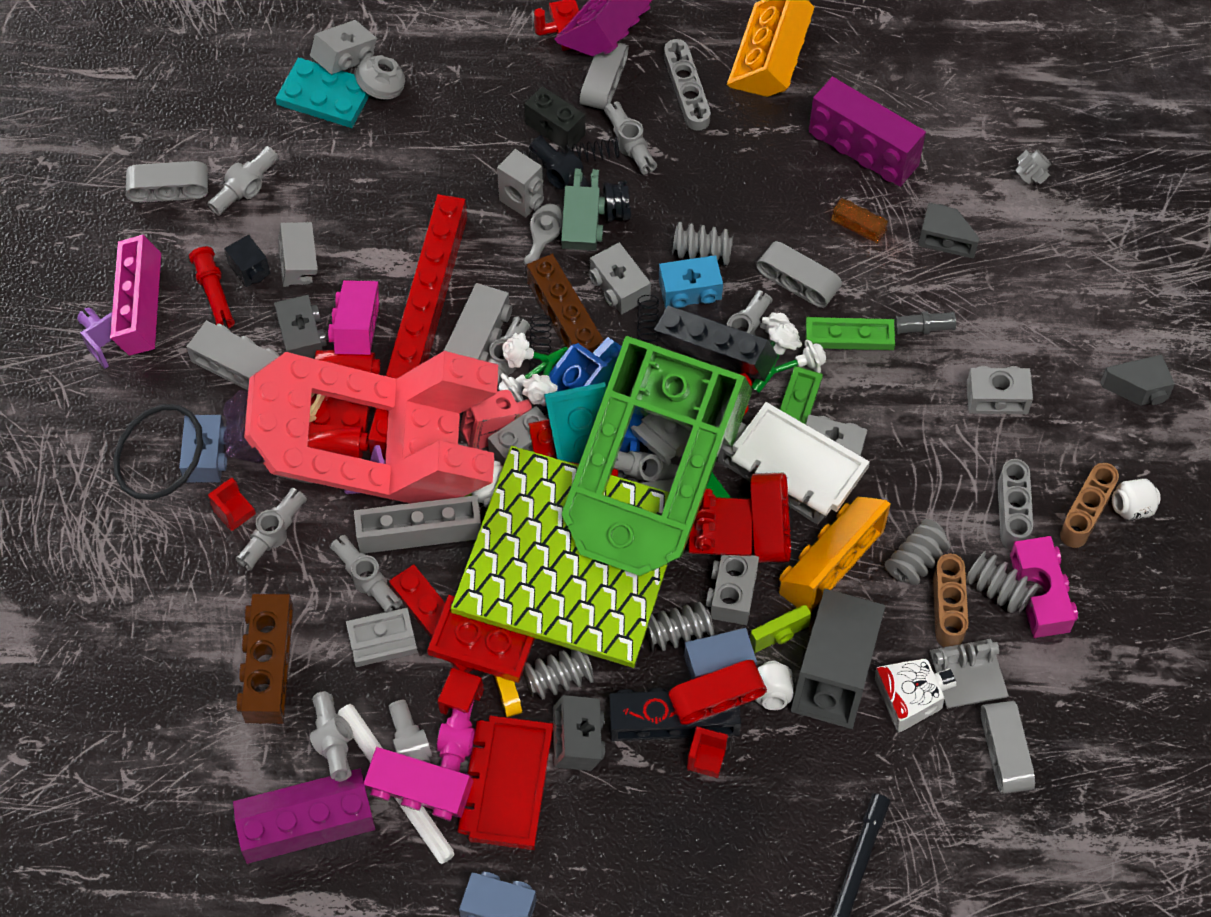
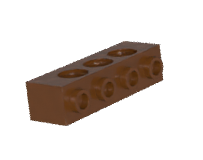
(562, 304)
(267, 705)

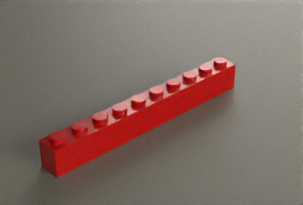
(424, 300)

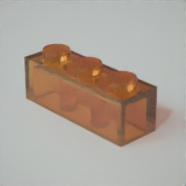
(859, 220)

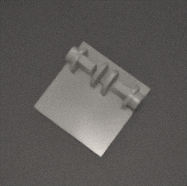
(975, 672)

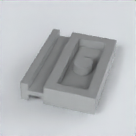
(662, 436)
(381, 637)

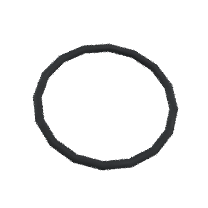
(188, 472)

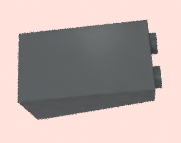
(838, 658)

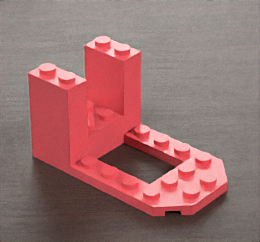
(421, 434)

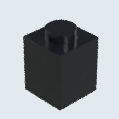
(247, 261)

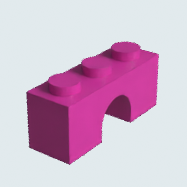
(1041, 563)

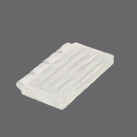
(809, 459)

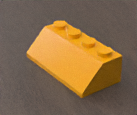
(771, 46)
(834, 552)

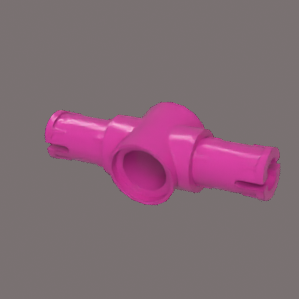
(455, 739)

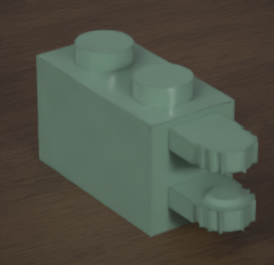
(582, 213)

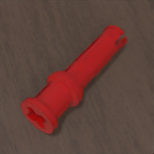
(209, 277)

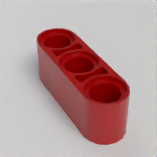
(771, 517)
(717, 692)

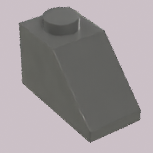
(948, 231)
(1140, 380)

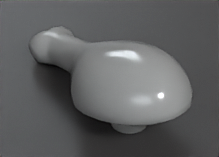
(544, 227)

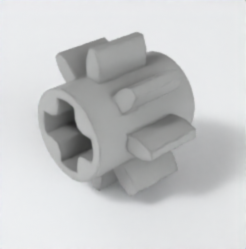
(1033, 167)

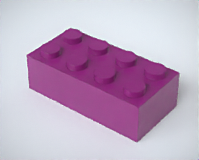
(866, 131)

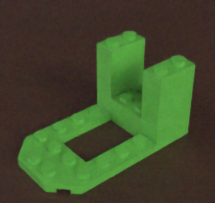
(673, 388)

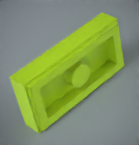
(780, 629)

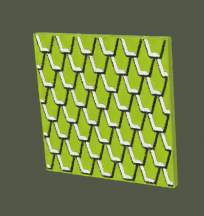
(535, 580)

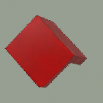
(230, 505)
(460, 691)
(707, 752)

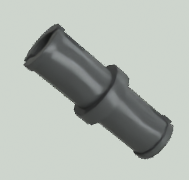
(925, 322)

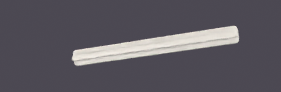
(420, 819)

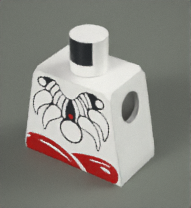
(912, 691)

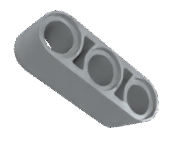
(603, 77)
(167, 181)
(799, 274)
(1017, 492)
(1007, 747)

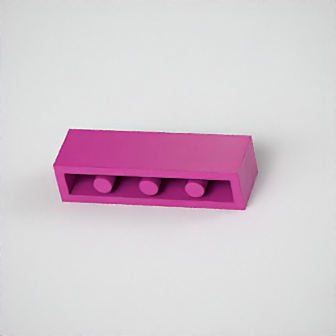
(136, 295)

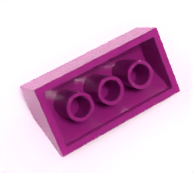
(601, 25)
(302, 816)

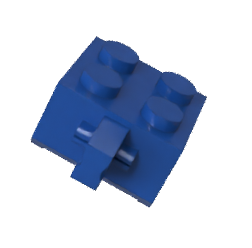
(582, 368)

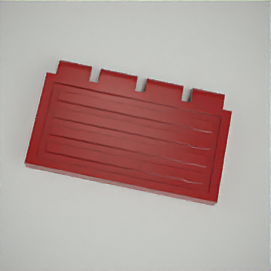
(509, 782)

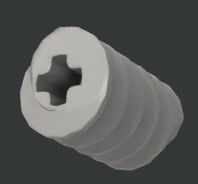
(702, 243)
(918, 552)
(1001, 583)
(679, 626)
(558, 672)

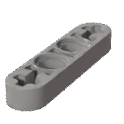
(687, 84)

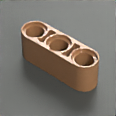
(1084, 516)
(950, 587)

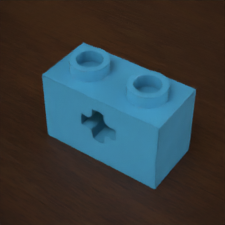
(690, 281)

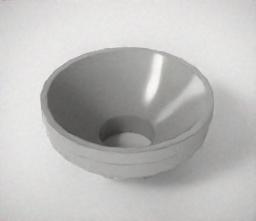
(379, 82)

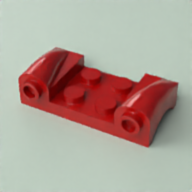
(342, 423)

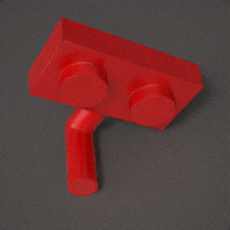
(561, 14)

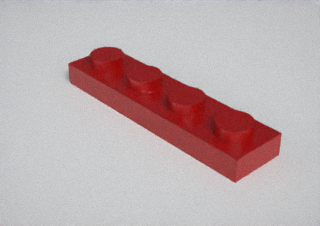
(421, 601)

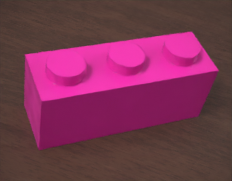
(355, 317)
(418, 784)

